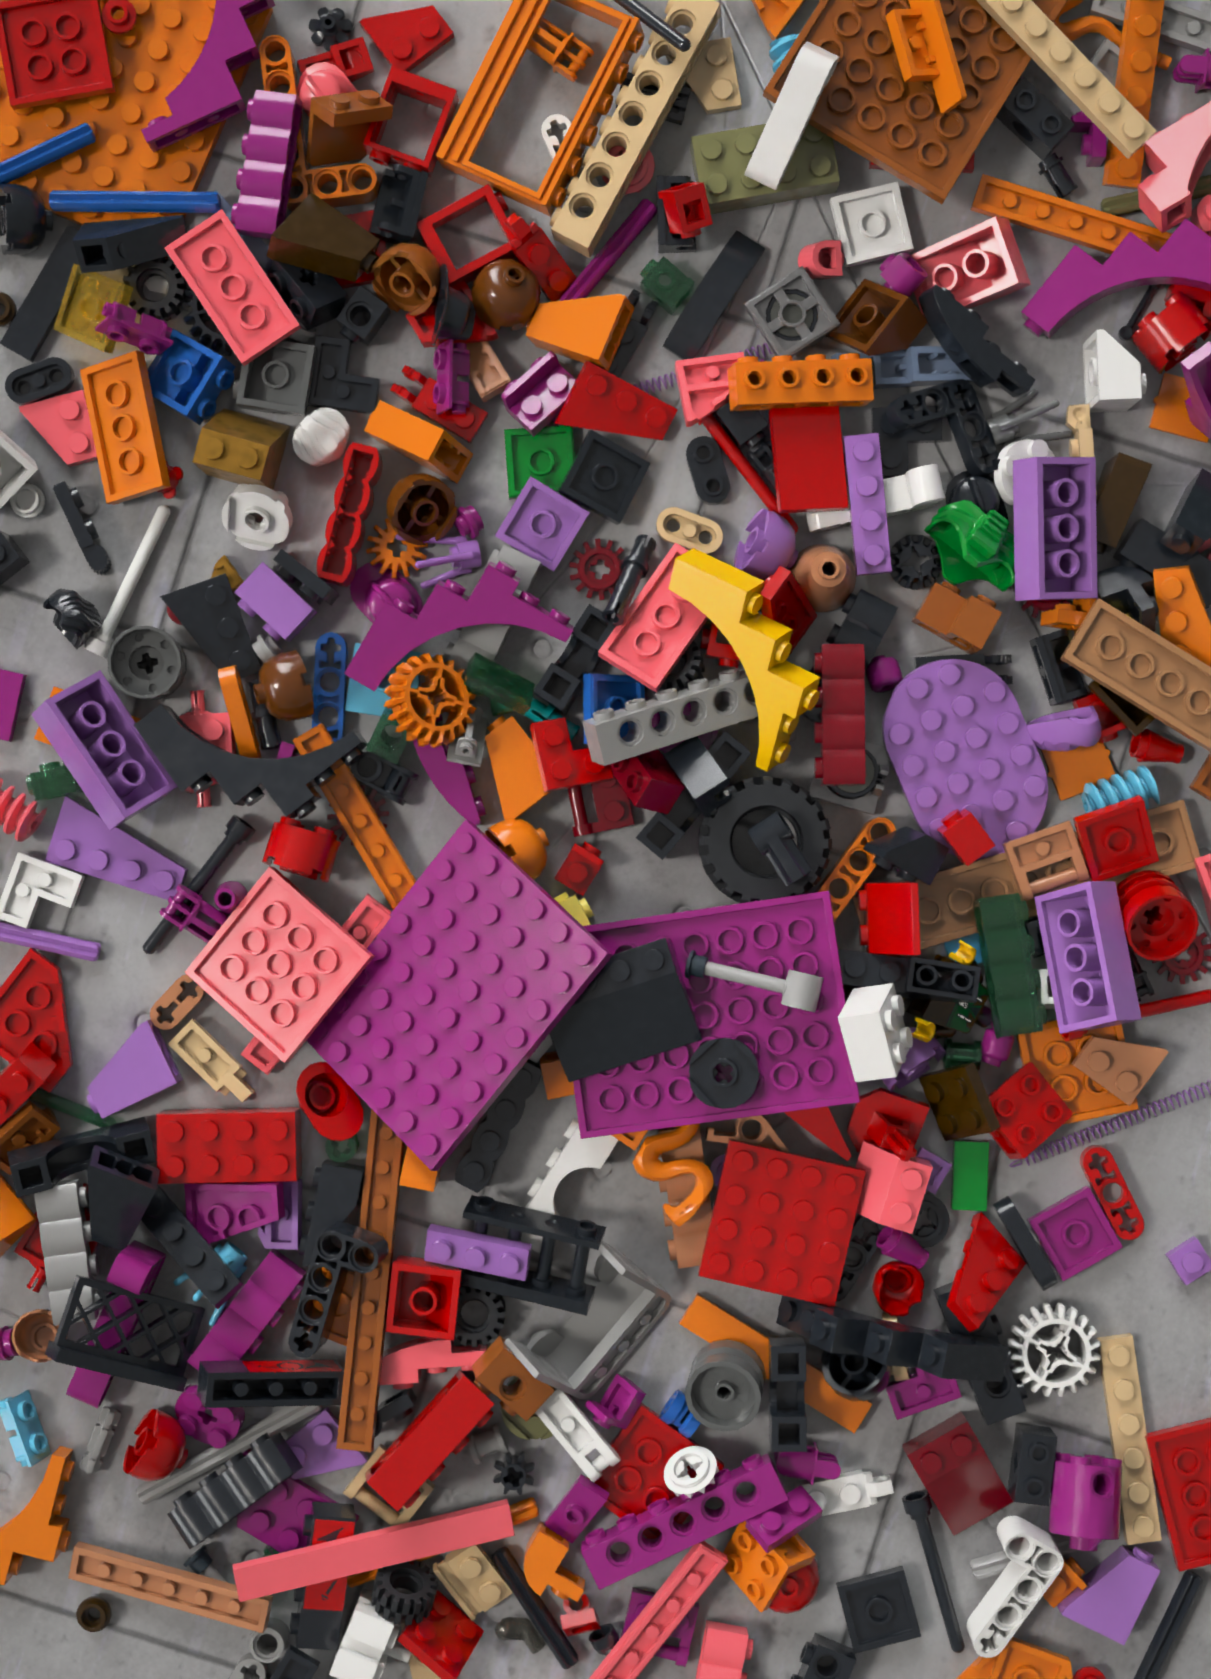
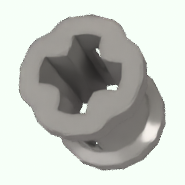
(487, 1443)

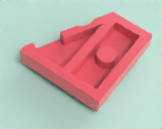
(64, 425)

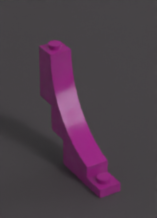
(209, 89)
(1083, 280)

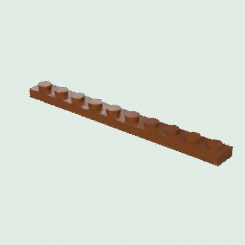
(370, 1292)

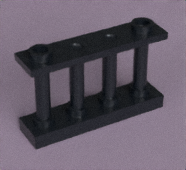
(539, 1286)

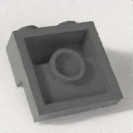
(277, 380)

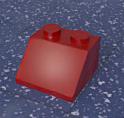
(423, 1298)

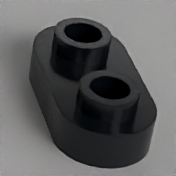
(39, 377)
(707, 470)

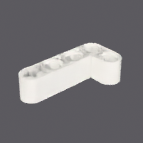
(791, 114)
(903, 494)
(989, 1624)

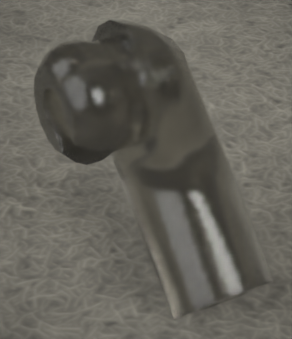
(520, 1629)

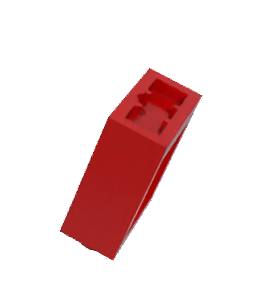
(424, 91)
(469, 272)

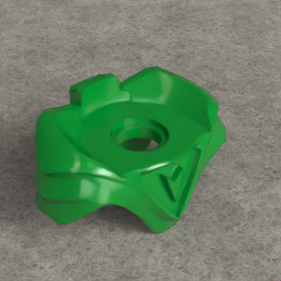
(973, 545)

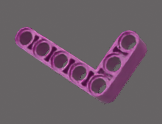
(135, 1271)

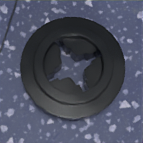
(908, 576)
(938, 1215)

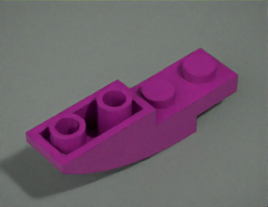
(452, 780)

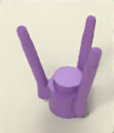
(463, 555)

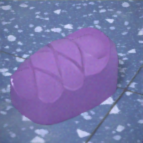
(1066, 729)

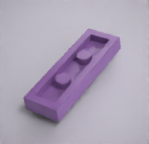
(477, 1252)

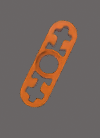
(239, 712)

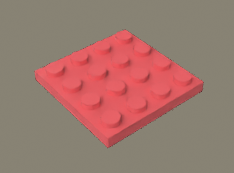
(279, 964)

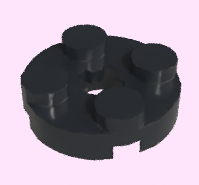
(724, 1093)

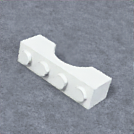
(574, 1155)

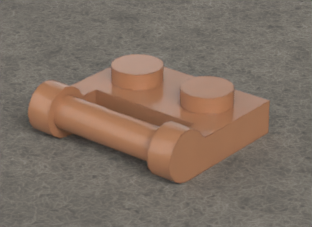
(1043, 849)

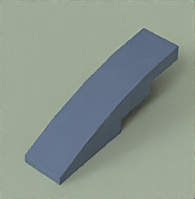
(912, 367)

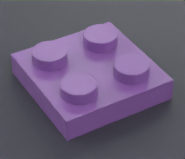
(542, 523)

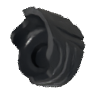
(73, 616)

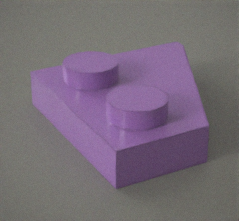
(288, 1230)
(316, 1447)

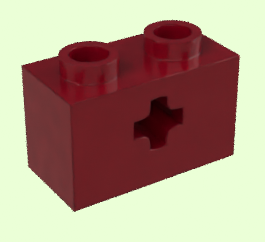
(649, 781)

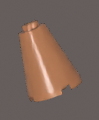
(824, 591)

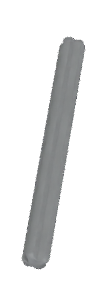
(215, 1456)

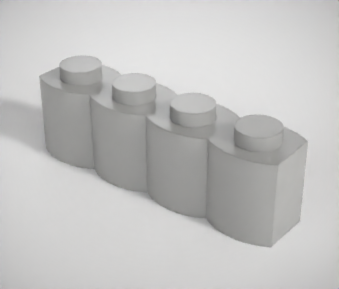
(490, 638)
(66, 1245)

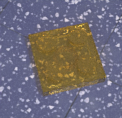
(83, 306)

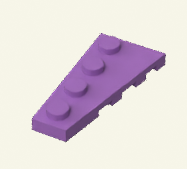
(88, 846)

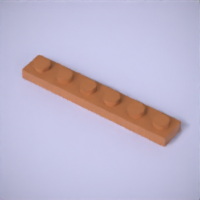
(168, 1586)

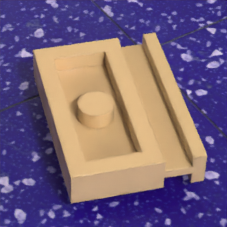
(472, 1579)

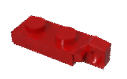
(540, 256)

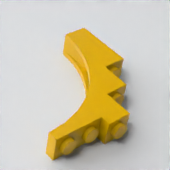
(762, 645)

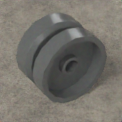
(725, 1385)

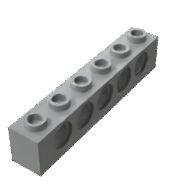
(604, 728)

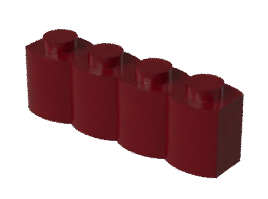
(842, 715)

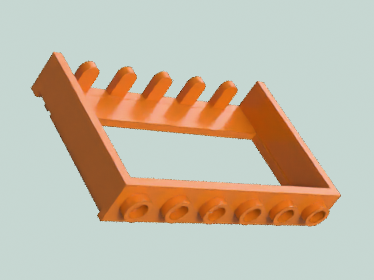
(494, 79)

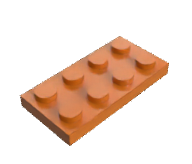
(125, 427)

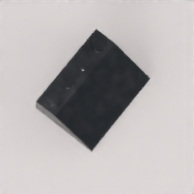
(627, 1013)

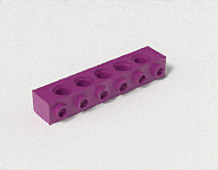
(611, 1567)

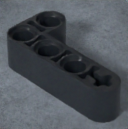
(329, 1291)

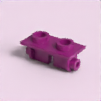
(120, 326)
(451, 361)

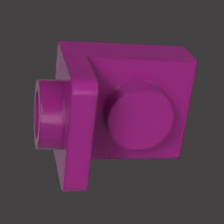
(1093, 143)

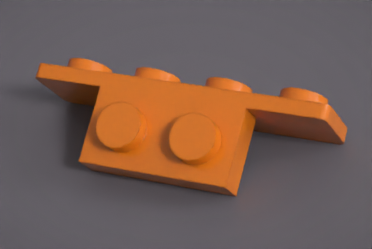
(927, 50)

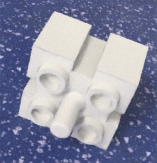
(367, 1643)

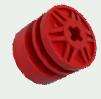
(1156, 915)

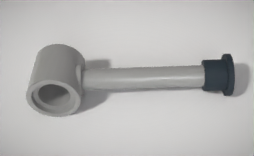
(798, 990)
(201, 1563)

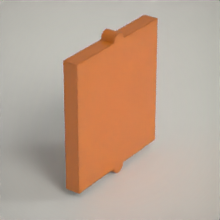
(1170, 409)
(1076, 767)

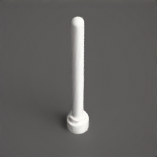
(102, 640)

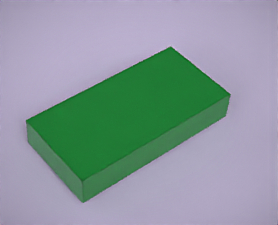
(969, 1175)

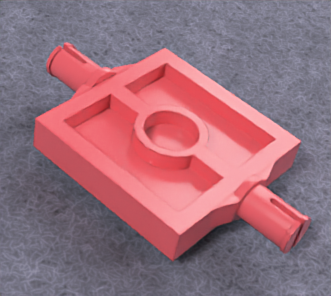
(212, 727)

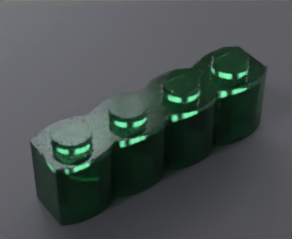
(1008, 966)

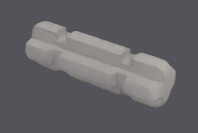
(100, 1439)

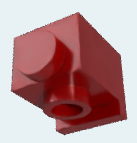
(686, 208)

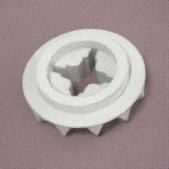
(699, 1459)

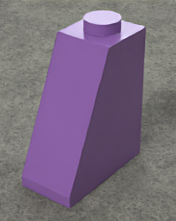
(134, 1072)
(1113, 1594)

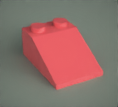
(975, 264)

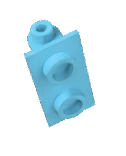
(30, 1443)

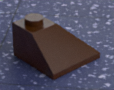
(877, 320)

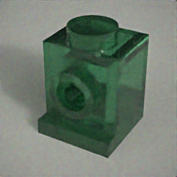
(668, 296)
(52, 782)

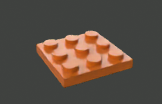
(1077, 1090)

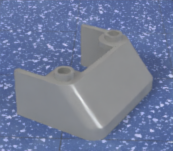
(595, 1345)

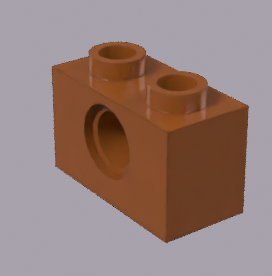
(495, 1367)

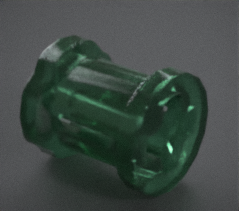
(962, 1053)
(332, 1152)

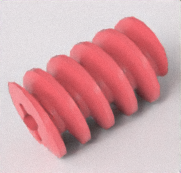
(18, 816)

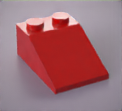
(890, 918)

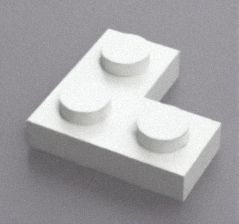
(35, 879)

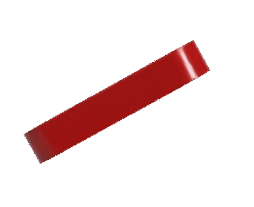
(1108, 1166)

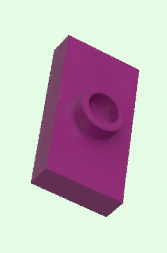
(576, 1508)

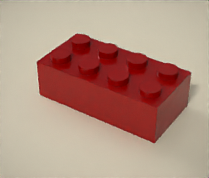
(229, 1145)
(429, 1440)

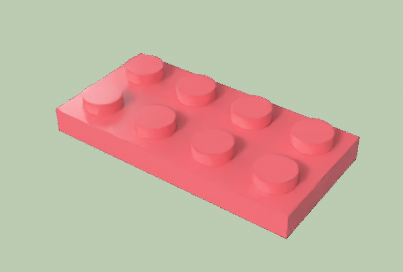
(232, 287)
(654, 629)

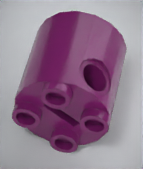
(1086, 1499)

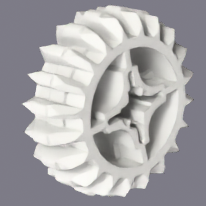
(1049, 1361)

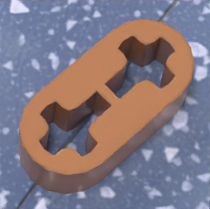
(184, 1007)

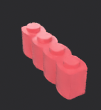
(723, 1651)

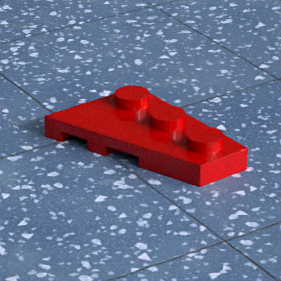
(614, 406)
(787, 604)
(985, 1273)

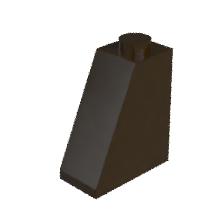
(324, 241)
(1116, 497)

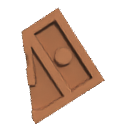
(1119, 1065)

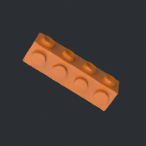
(800, 382)

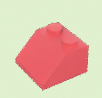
(891, 1187)

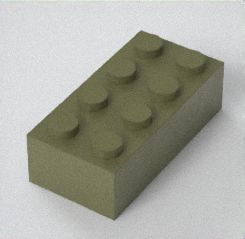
(723, 156)

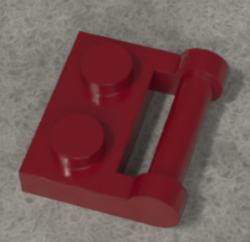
(611, 807)

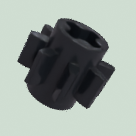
(508, 1480)

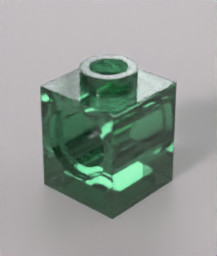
(385, 745)

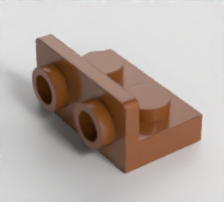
(25, 1129)

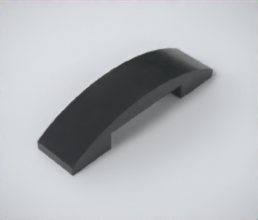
(713, 296)

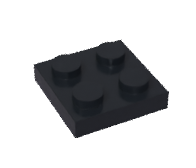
(604, 477)
(878, 1609)

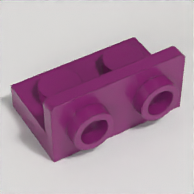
(538, 393)

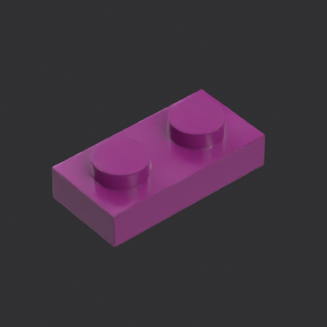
(784, 1520)

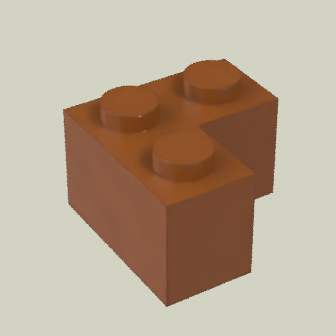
(957, 619)

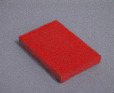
(808, 459)

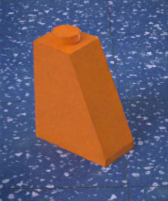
(582, 327)
(418, 441)
(514, 767)

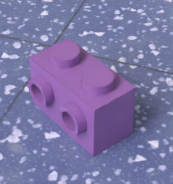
(275, 603)

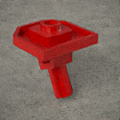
(888, 1121)

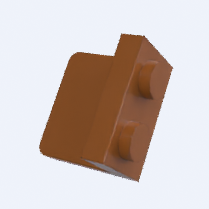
(341, 124)

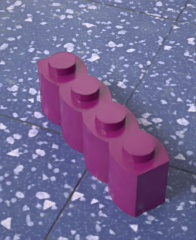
(268, 163)
(251, 1311)

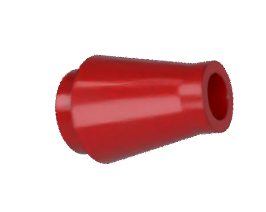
(1155, 748)

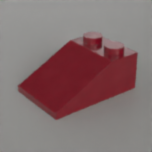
(957, 1473)

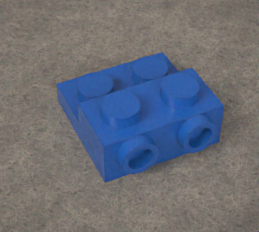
(190, 377)

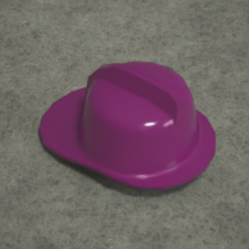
(372, 589)

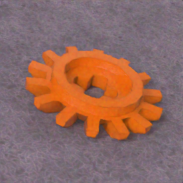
(385, 555)

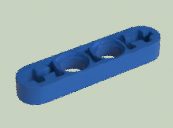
(330, 699)

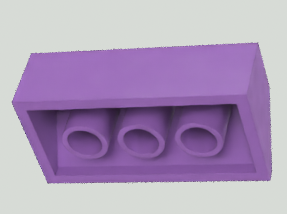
(1087, 957)

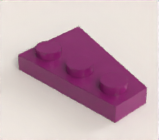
(232, 1208)

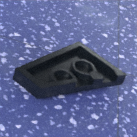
(215, 623)

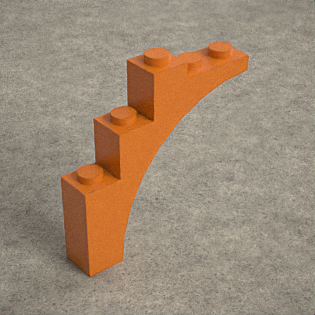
(37, 1527)

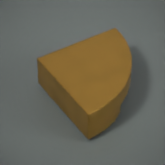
(224, 566)

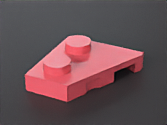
(703, 384)

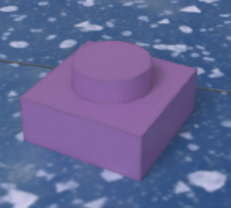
(939, 1170)
(1189, 1260)

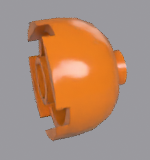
(521, 843)

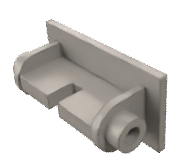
(469, 747)

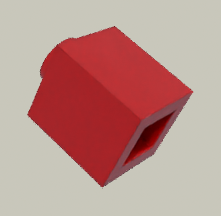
(965, 836)

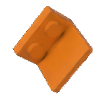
(760, 1572)

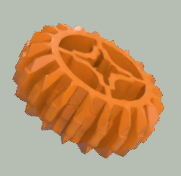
(414, 709)

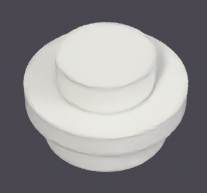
(28, 501)

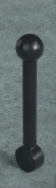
(1126, 331)

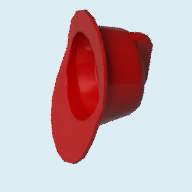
(329, 1102)

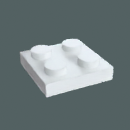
(871, 224)

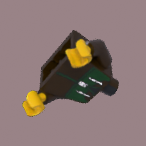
(944, 1019)

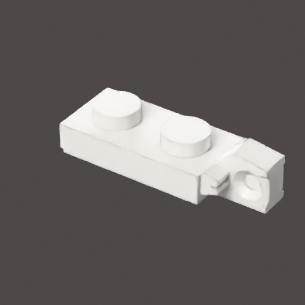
(848, 1491)

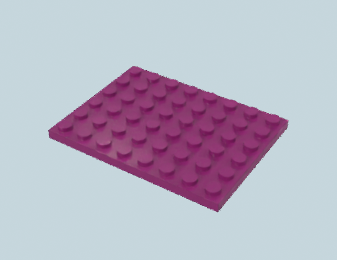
(457, 994)
(796, 1049)

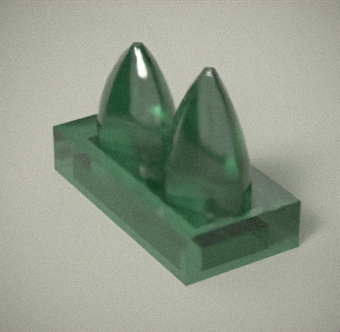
(505, 688)

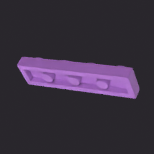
(867, 504)

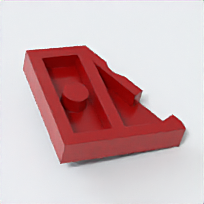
(408, 35)

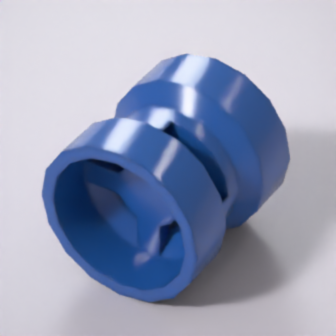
(677, 1413)

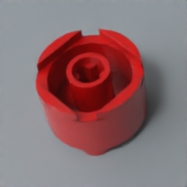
(1172, 333)
(302, 850)

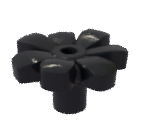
(330, 28)

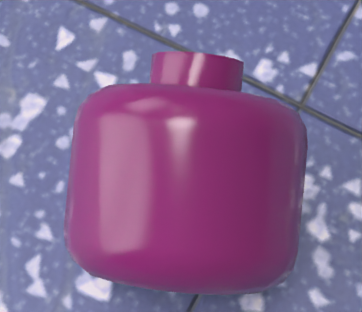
(883, 673)

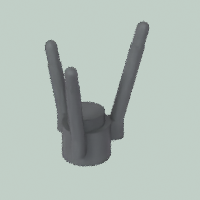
(1006, 426)

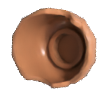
(33, 1334)

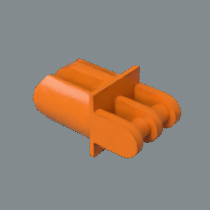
(555, 45)

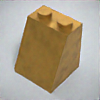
(241, 448)

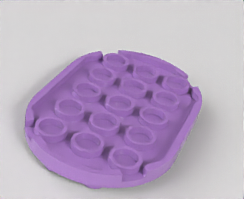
(966, 747)

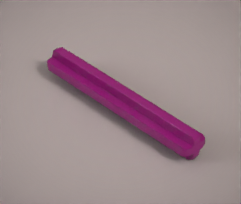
(611, 251)

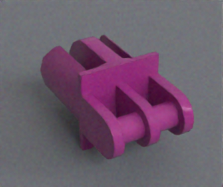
(1194, 70)
(199, 919)
(807, 1464)

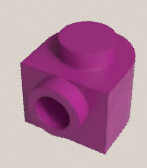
(902, 273)

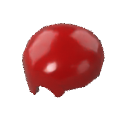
(898, 1287)

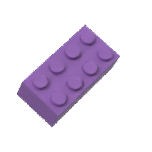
(1055, 528)
(103, 749)

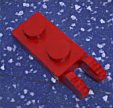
(462, 425)

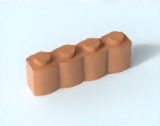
(691, 1236)

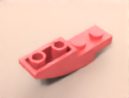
(404, 1361)

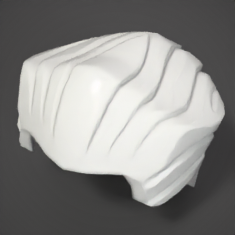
(321, 437)

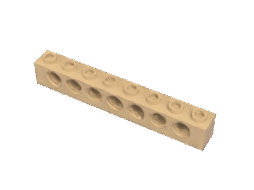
(585, 233)

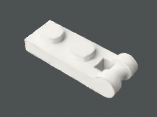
(577, 1434)

